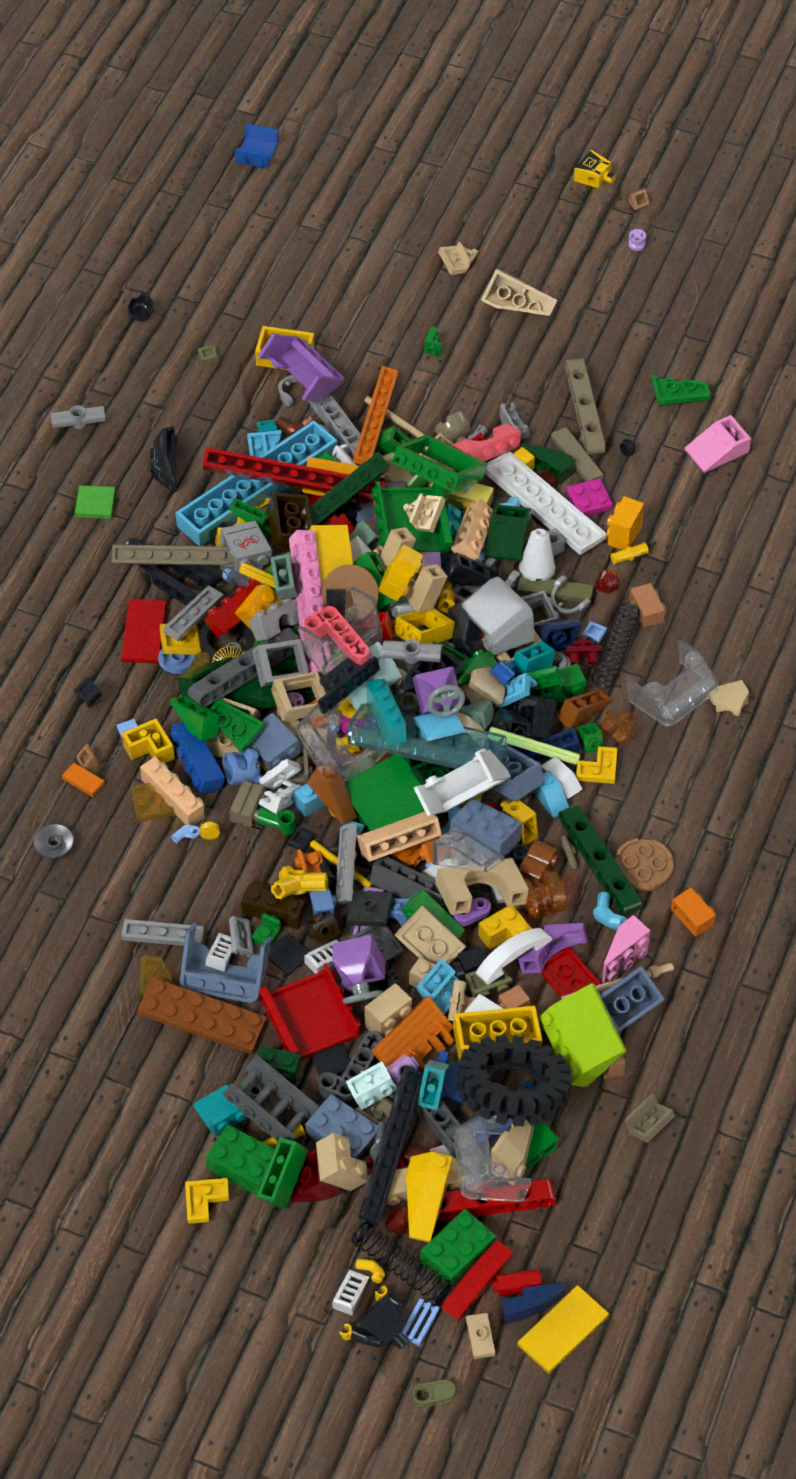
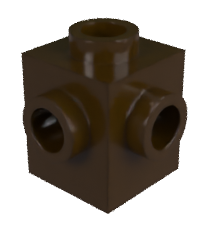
(322, 928)

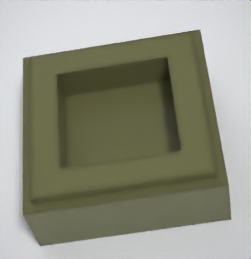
(208, 355)

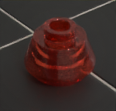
(607, 581)
(398, 1221)

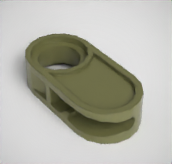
(439, 1393)

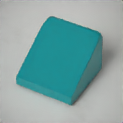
(265, 426)

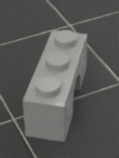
(266, 623)

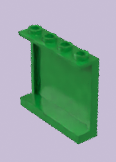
(391, 516)
(385, 793)

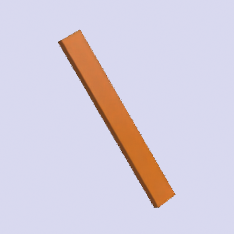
(375, 415)

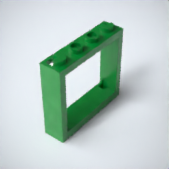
(470, 468)

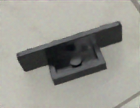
(344, 680)

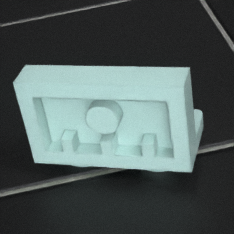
(371, 1085)

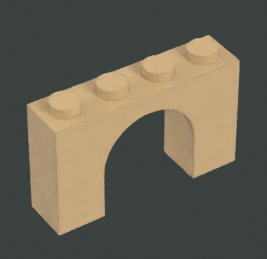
(431, 579)
(504, 877)

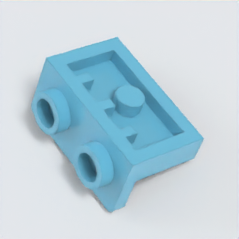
(517, 689)

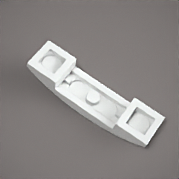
(510, 950)

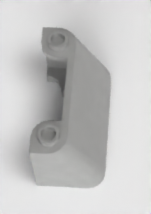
(500, 615)

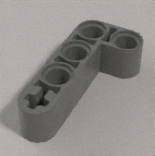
(338, 1083)

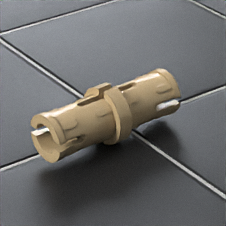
(456, 1001)

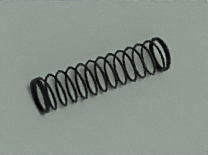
(629, 619)
(355, 1241)

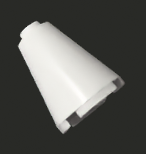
(538, 557)

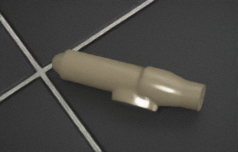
(570, 852)

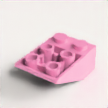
(719, 444)
(627, 946)

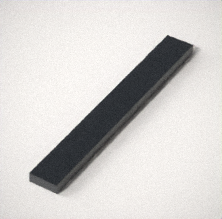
(391, 1146)

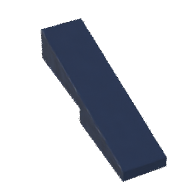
(566, 740)

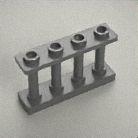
(282, 1088)

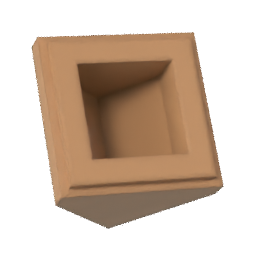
(639, 199)
(86, 758)

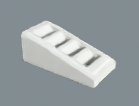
(311, 957)
(217, 962)
(345, 1306)

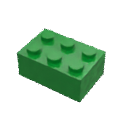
(239, 1159)
(457, 1248)

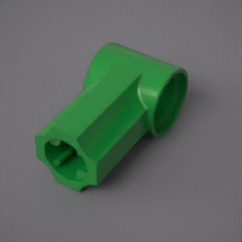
(277, 820)

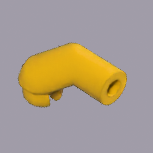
(373, 1267)

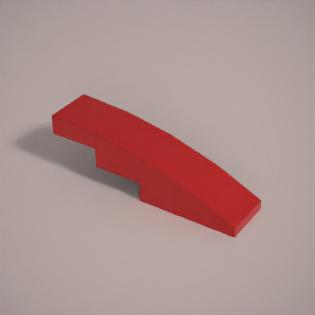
(477, 1280)

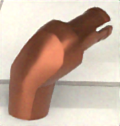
(291, 428)

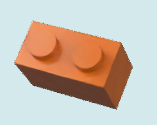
(693, 912)

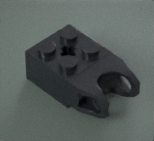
(420, 667)

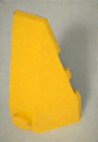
(426, 1187)

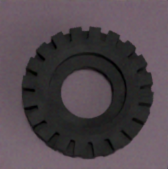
(486, 1058)

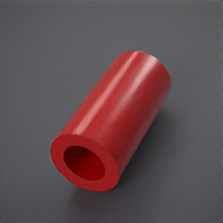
(513, 1283)

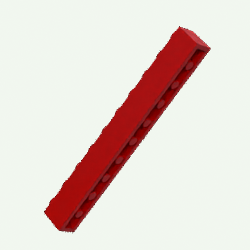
(277, 472)
(224, 617)

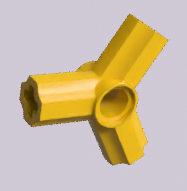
(298, 882)

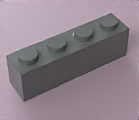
(403, 880)

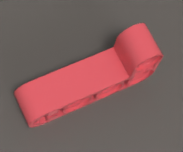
(331, 622)

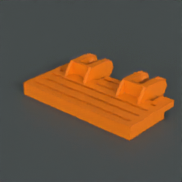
(412, 1034)

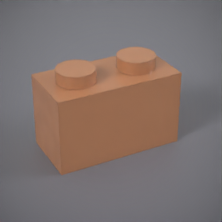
(648, 602)

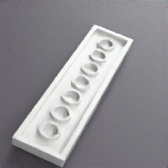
(545, 502)

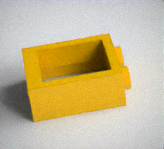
(438, 631)

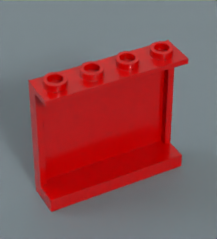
(310, 1014)

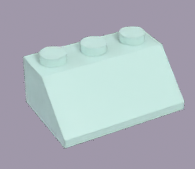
(387, 670)

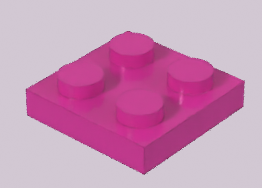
(589, 497)

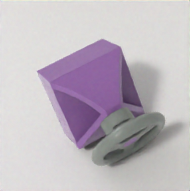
(438, 692)
(359, 964)

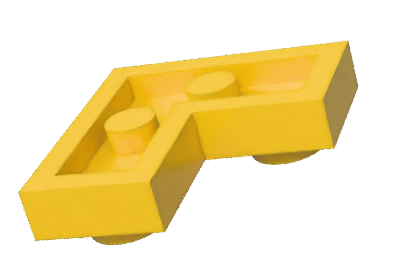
(601, 771)
(200, 1194)

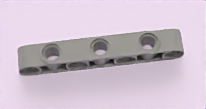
(337, 423)

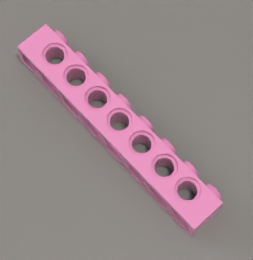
(307, 579)

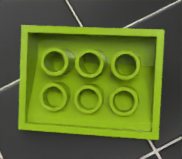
(583, 1034)

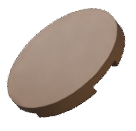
(347, 577)
(645, 863)

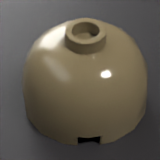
(455, 428)

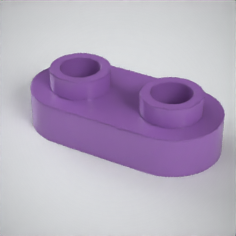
(476, 913)

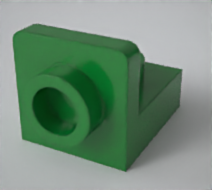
(432, 345)
(591, 737)
(269, 927)

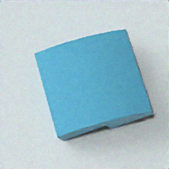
(437, 727)
(438, 985)

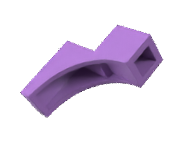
(562, 937)

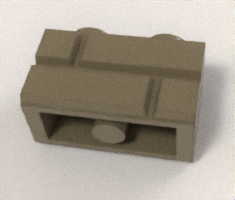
(246, 804)

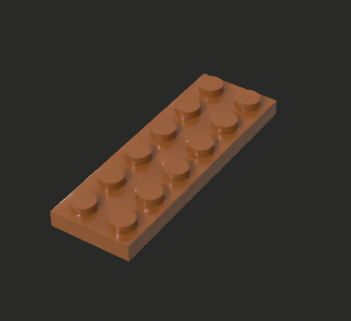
(201, 1015)

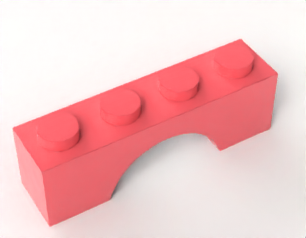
(504, 439)

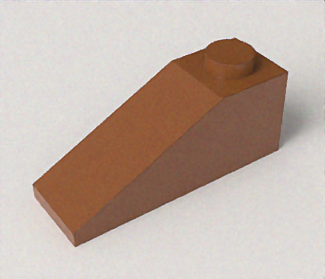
(583, 707)
(331, 790)

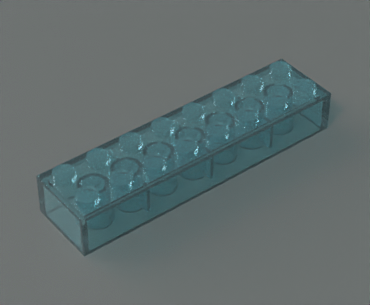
(446, 751)

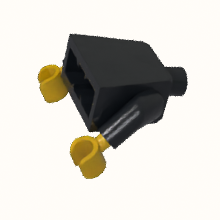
(380, 1323)

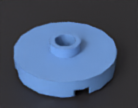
(175, 662)

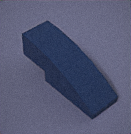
(532, 1302)

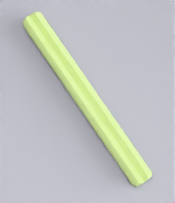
(538, 747)

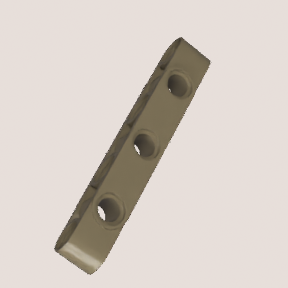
(585, 406)

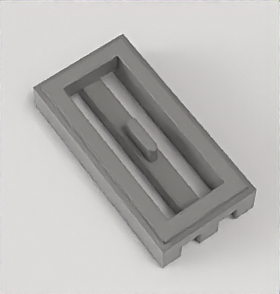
(237, 936)

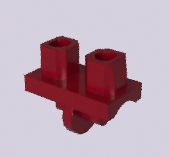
(583, 648)

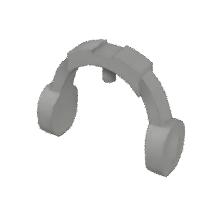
(286, 399)
(581, 607)

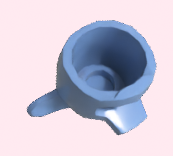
(242, 767)

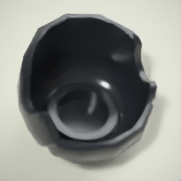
(140, 308)

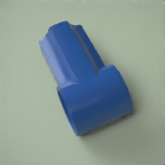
(504, 671)

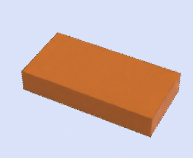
(83, 779)

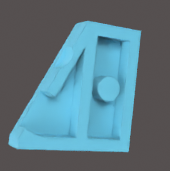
(262, 442)

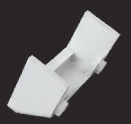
(462, 784)

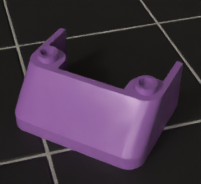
(304, 364)

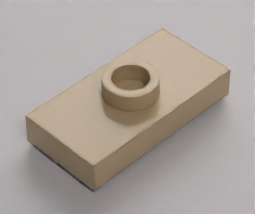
(480, 1336)

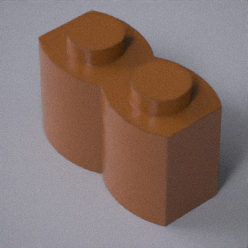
(538, 860)

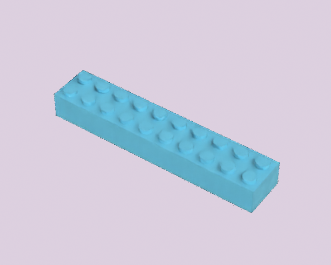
(213, 506)

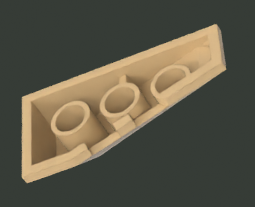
(513, 294)
(513, 1149)

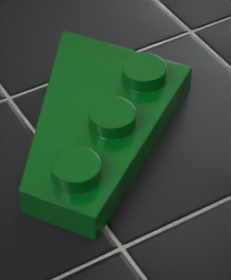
(675, 392)
(237, 725)

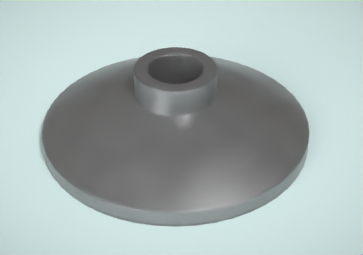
(52, 835)

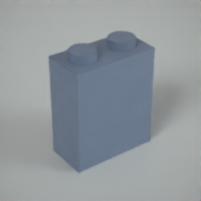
(275, 743)

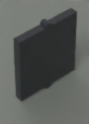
(287, 954)
(331, 1060)

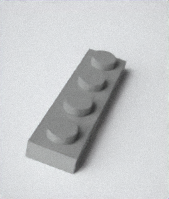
(193, 613)
(345, 867)
(158, 932)

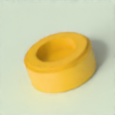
(209, 830)

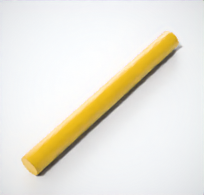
(334, 859)

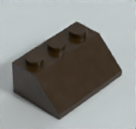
(286, 516)
(260, 900)

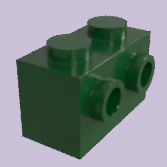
(284, 1062)

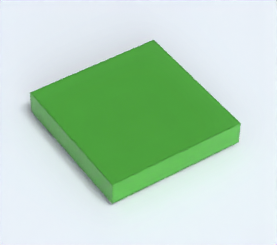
(95, 502)

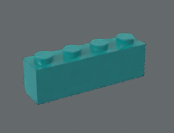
(386, 711)

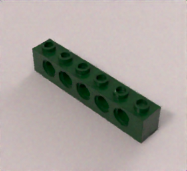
(348, 489)

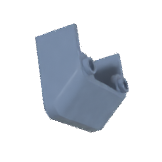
(235, 983)

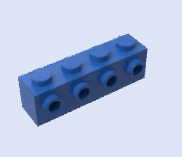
(197, 759)

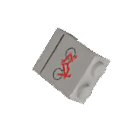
(246, 544)

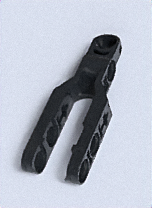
(171, 585)

